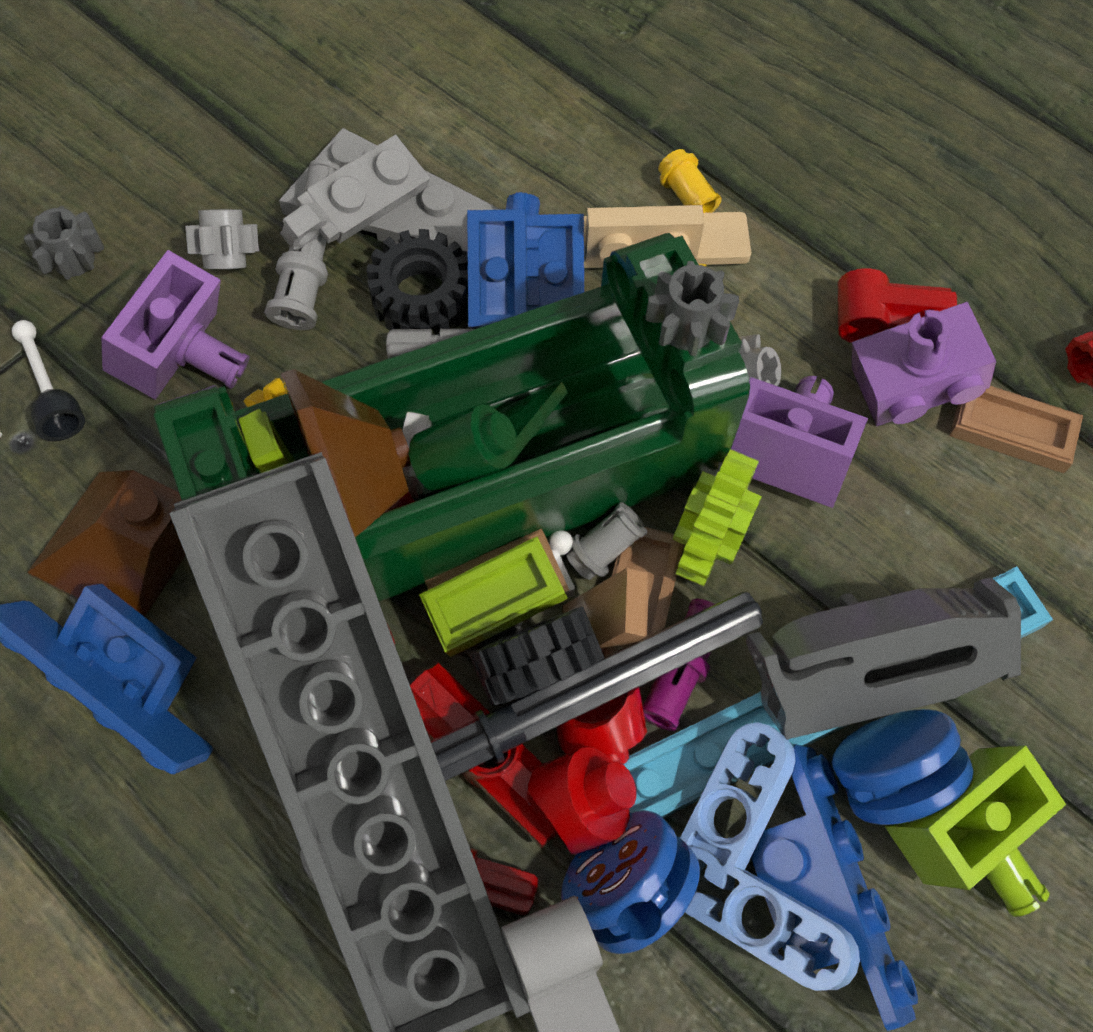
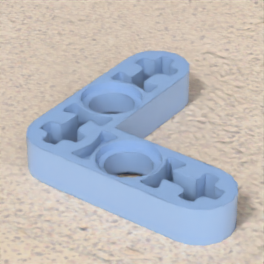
(730, 856)

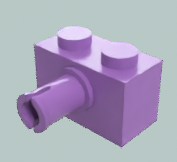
(166, 330)
(923, 365)
(799, 438)

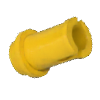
(681, 174)

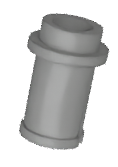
(605, 542)

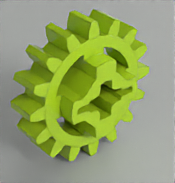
(716, 517)

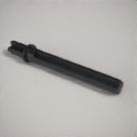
(613, 676)

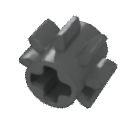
(64, 242)
(692, 307)

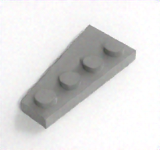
(437, 208)

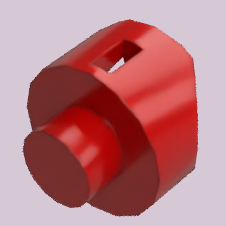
(607, 728)
(584, 797)

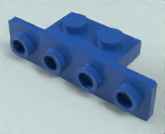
(115, 668)
(819, 866)

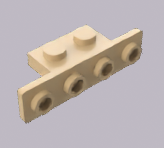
(710, 236)

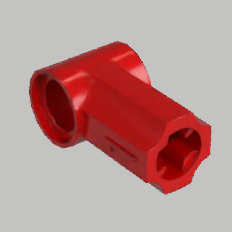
(874, 305)

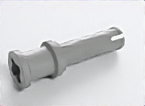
(301, 271)

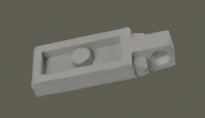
(355, 195)

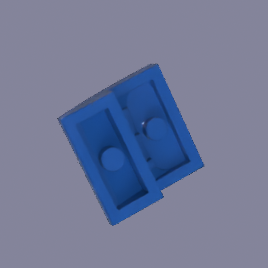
(521, 262)

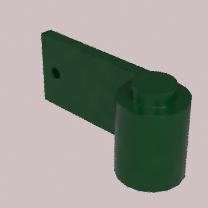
(479, 440)

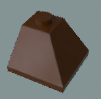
(357, 445)
(117, 539)

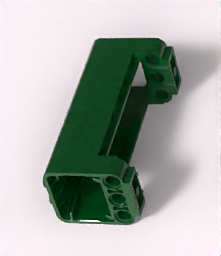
(625, 431)

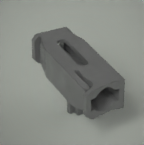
(886, 655)

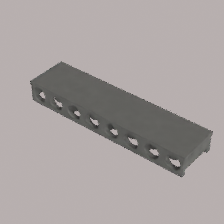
(348, 749)

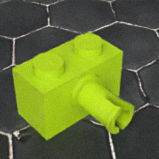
(984, 829)

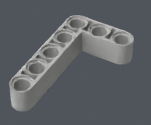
(558, 969)

